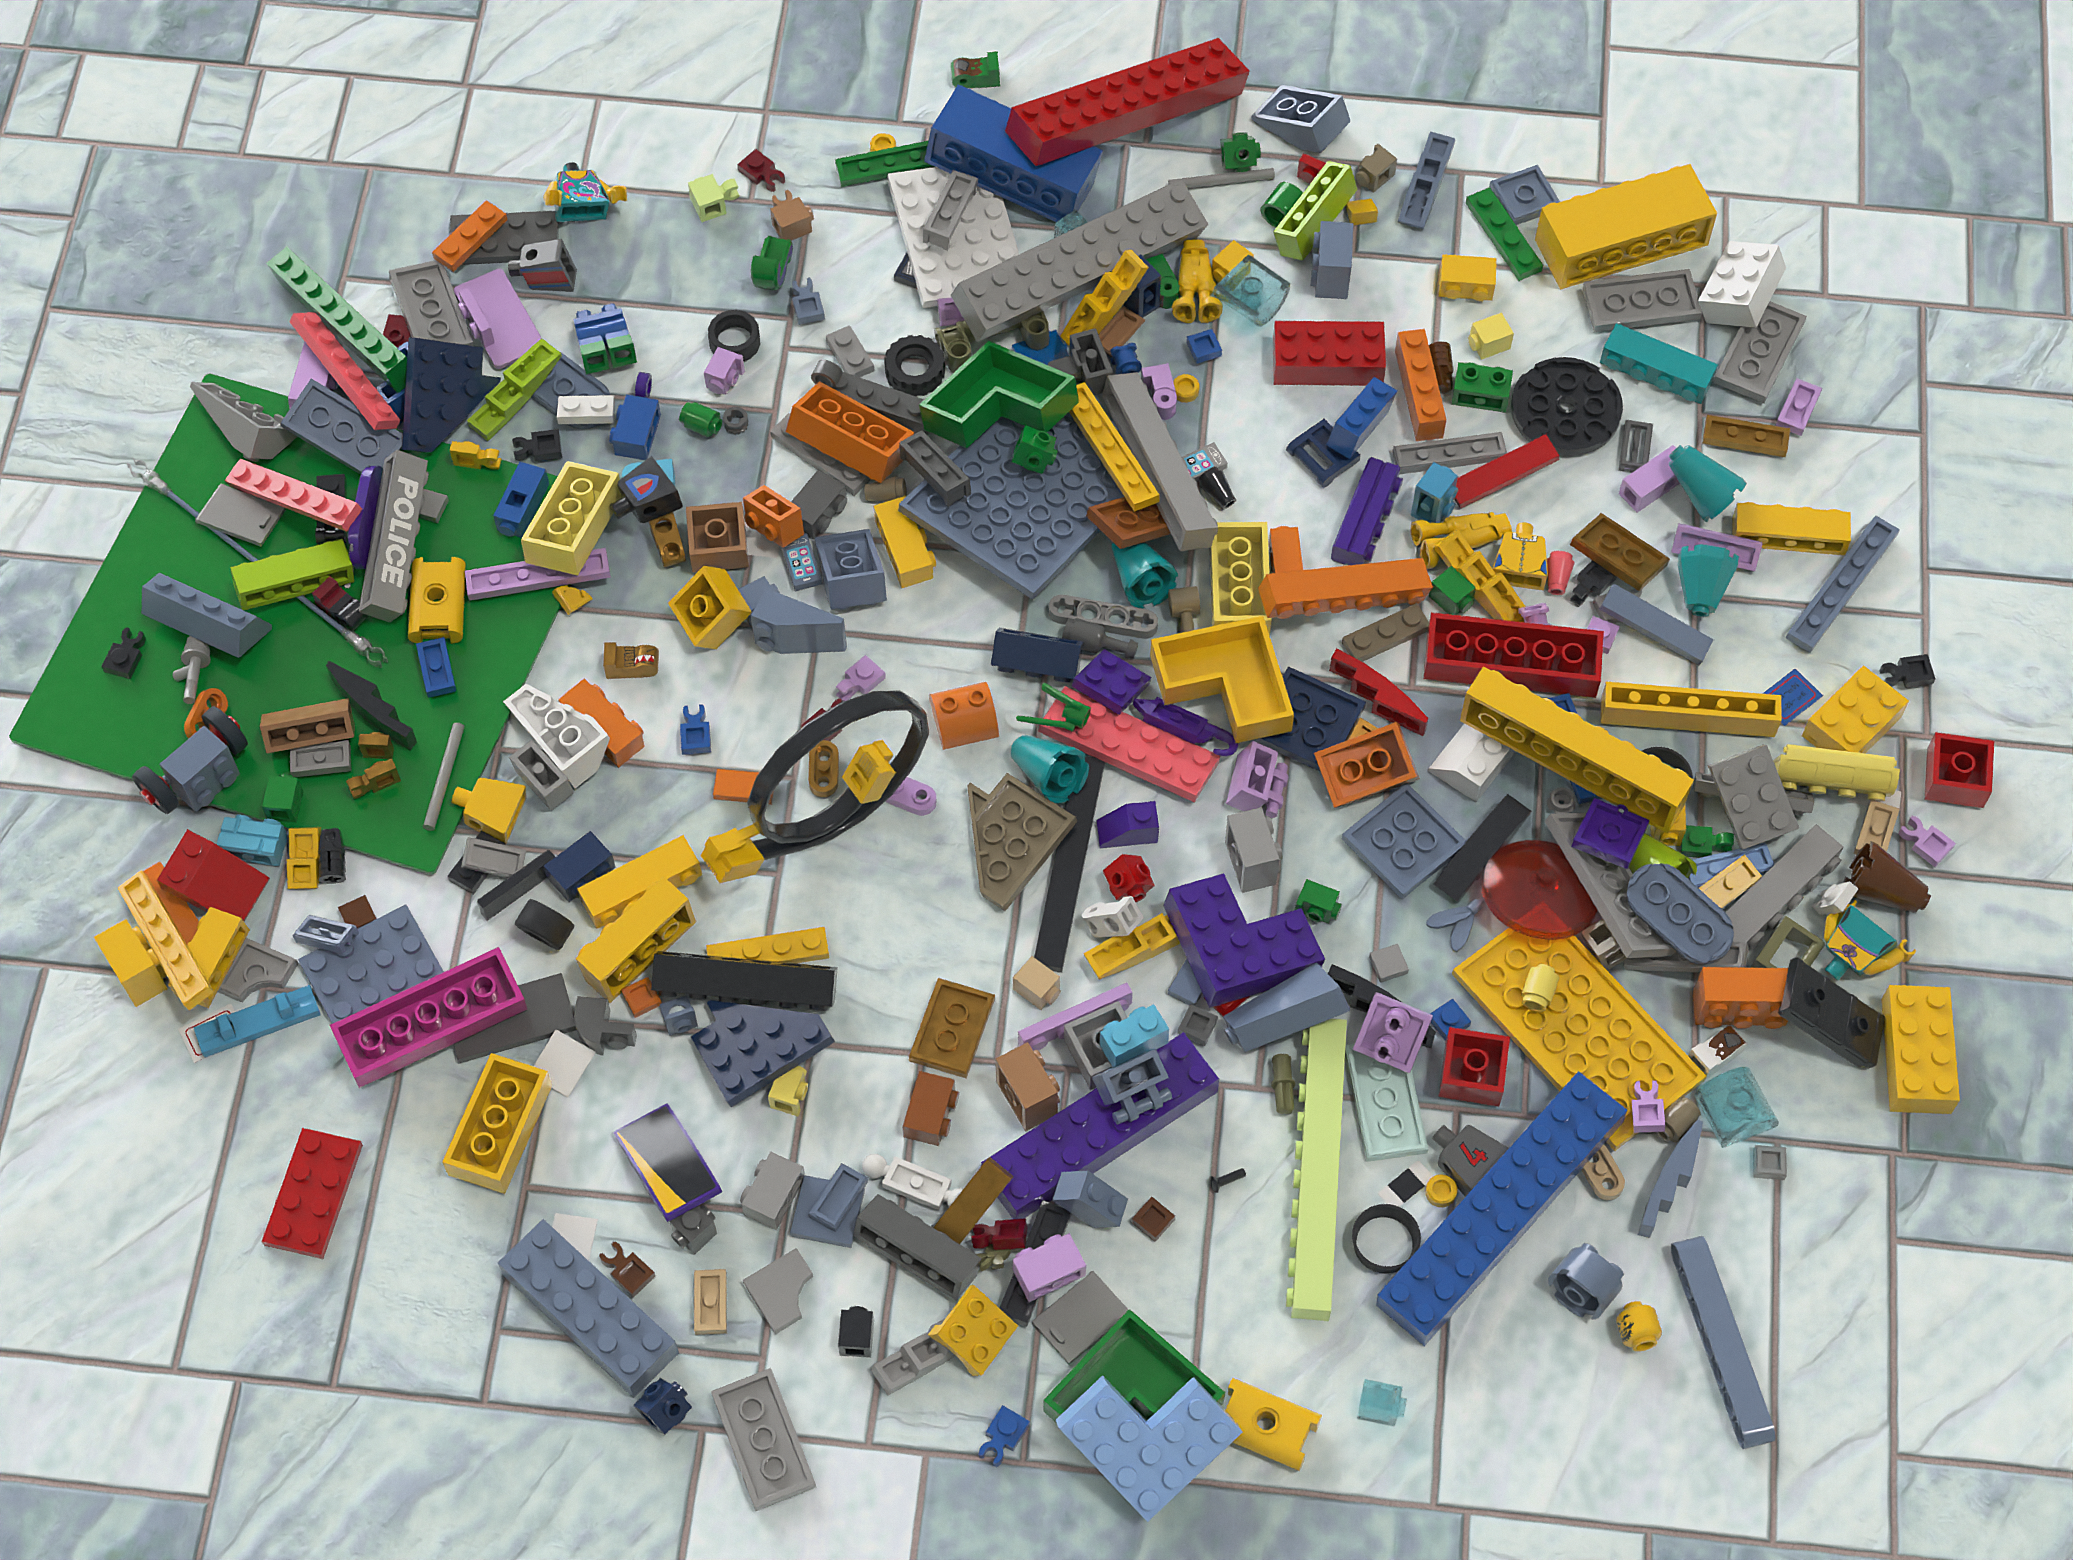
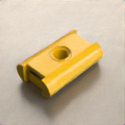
(442, 617)
(1291, 1422)

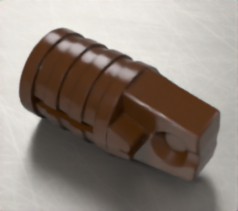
(1443, 365)

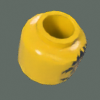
(1639, 1326)

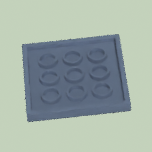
(377, 964)

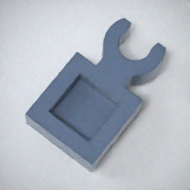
(807, 303)

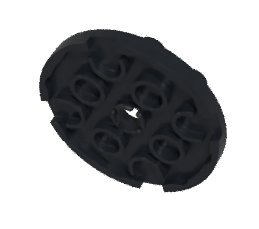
(1574, 381)

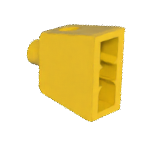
(491, 806)

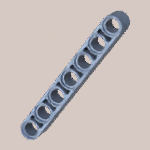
(1723, 1342)

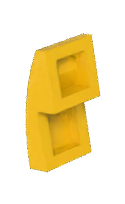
(303, 860)

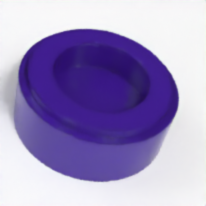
(643, 385)

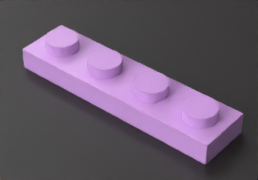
(1053, 1027)

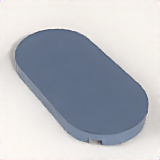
(568, 380)
(1680, 913)

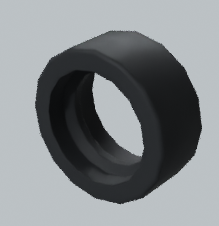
(732, 319)

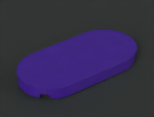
(361, 529)

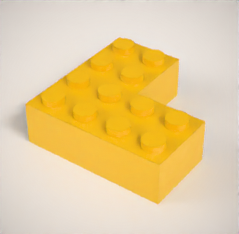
(1227, 661)

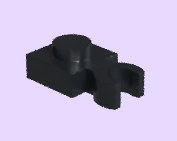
(543, 446)
(125, 657)
(1911, 670)

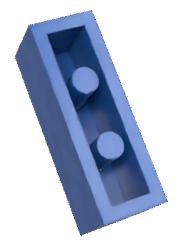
(1361, 417)

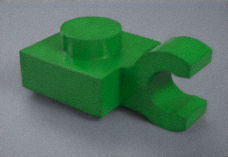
(1700, 842)

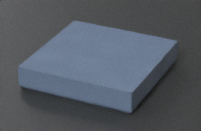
(1524, 193)
(809, 1229)

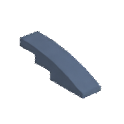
(1426, 180)
(1675, 1173)

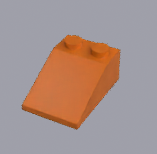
(1366, 765)

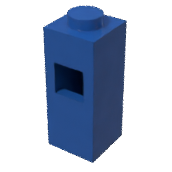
(521, 499)

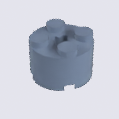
(1586, 1282)

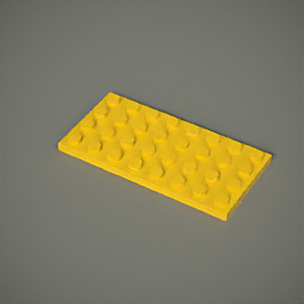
(1586, 1027)

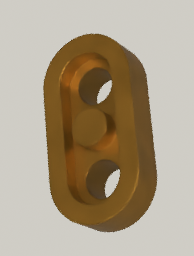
(823, 771)

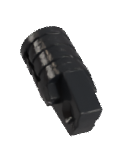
(331, 857)

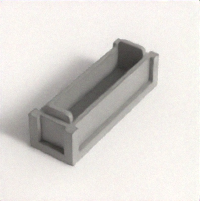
(949, 209)

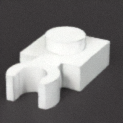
(1835, 898)

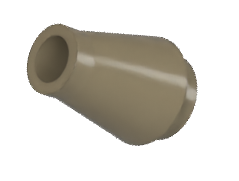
(887, 490)

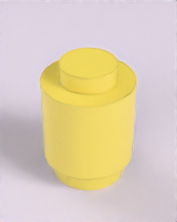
(1539, 987)

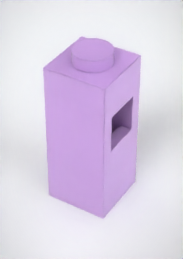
(1649, 481)

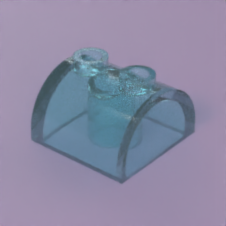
(1253, 291)
(1735, 1106)

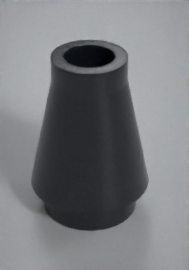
(1217, 487)

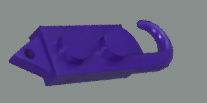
(1184, 724)

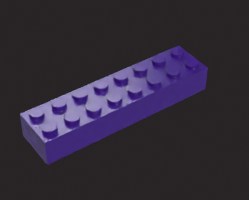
(1087, 1136)

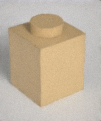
(1037, 983)

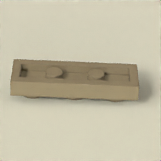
(1386, 633)

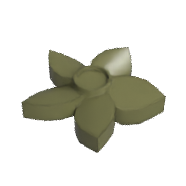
(993, 1258)

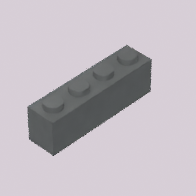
(917, 1246)

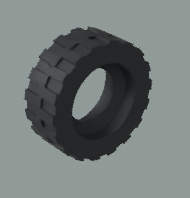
(910, 347)

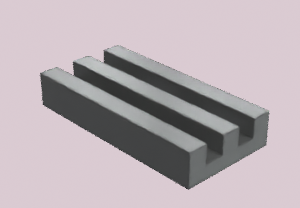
(1633, 465)

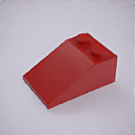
(211, 877)

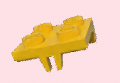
(974, 1331)

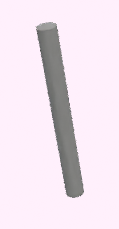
(1227, 178)
(443, 776)

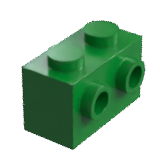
(1482, 387)

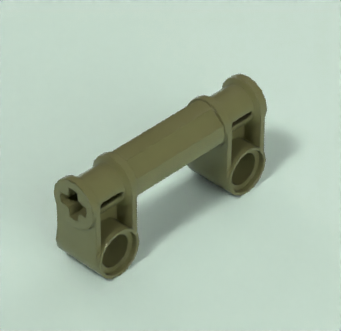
(956, 339)

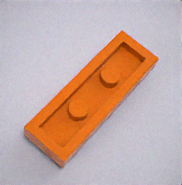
(469, 236)

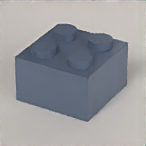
(1332, 260)

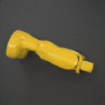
(1196, 276)
(1475, 528)

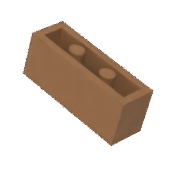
(307, 725)

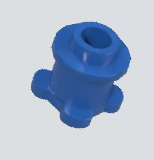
(1125, 359)

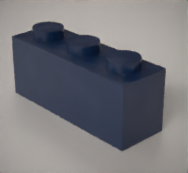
(1036, 654)

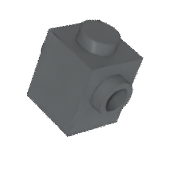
(694, 1228)

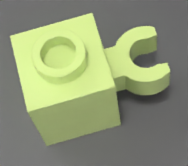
(710, 198)

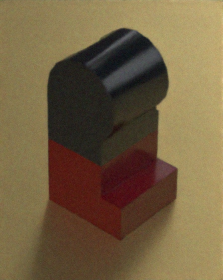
(338, 604)

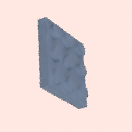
(1404, 840)

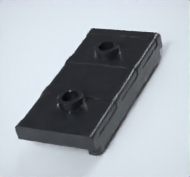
(1831, 1015)

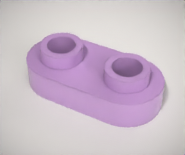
(906, 797)

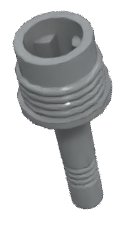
(195, 656)

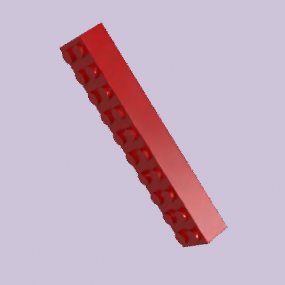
(1126, 101)

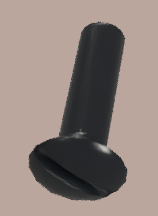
(1216, 1183)

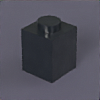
(856, 1332)

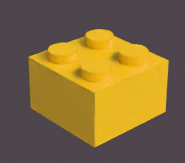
(709, 607)
(132, 961)

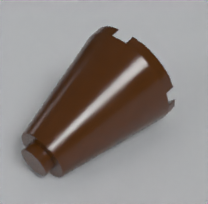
(1886, 880)

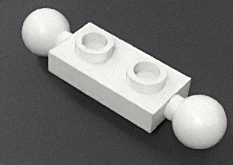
(911, 1181)

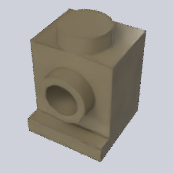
(1376, 169)
(1603, 944)

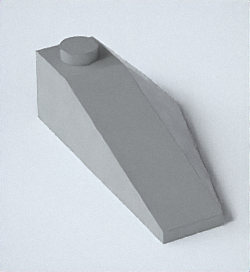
(243, 423)

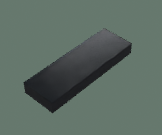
(514, 886)

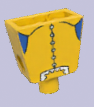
(1523, 558)

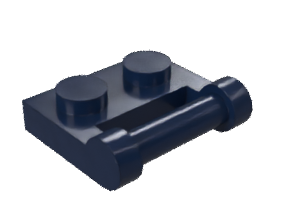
(1317, 439)

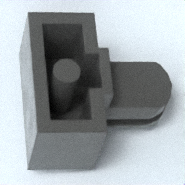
(1086, 361)

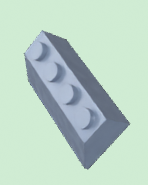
(201, 615)

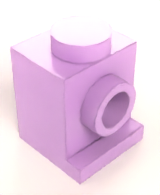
(723, 370)

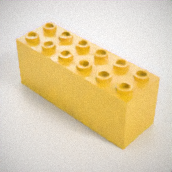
(1625, 226)

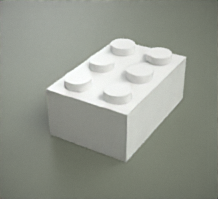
(1742, 284)

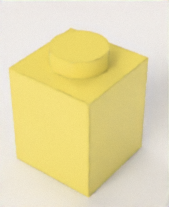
(1490, 336)

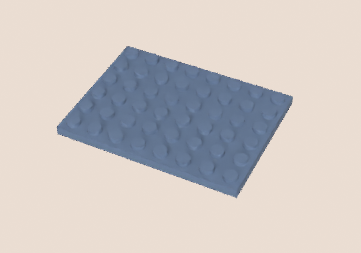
(1016, 519)

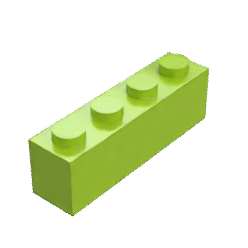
(1318, 203)
(291, 574)

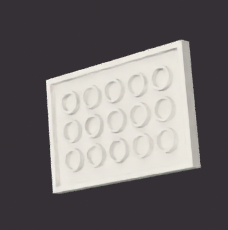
(977, 244)

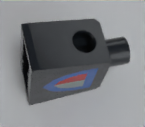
(646, 493)

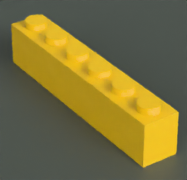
(1691, 709)

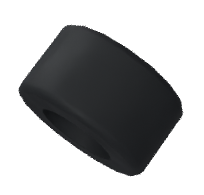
(544, 924)

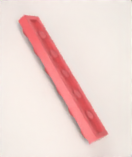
(345, 371)
(293, 494)

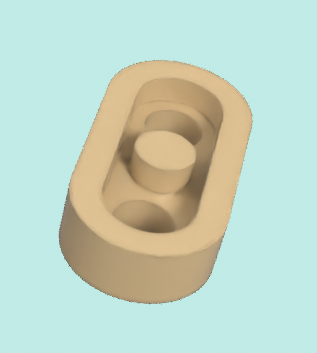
(1604, 1171)

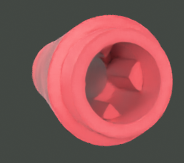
(1559, 571)

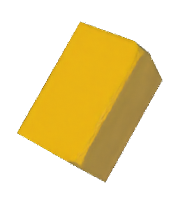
(1362, 211)

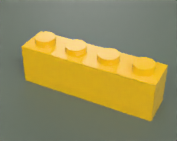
(1793, 528)
(612, 892)

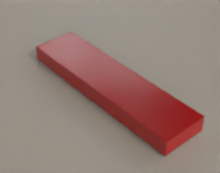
(1505, 470)

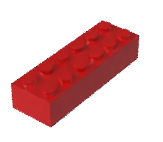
(1524, 653)

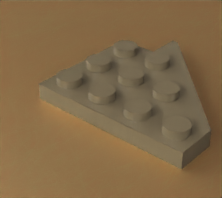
(1013, 836)

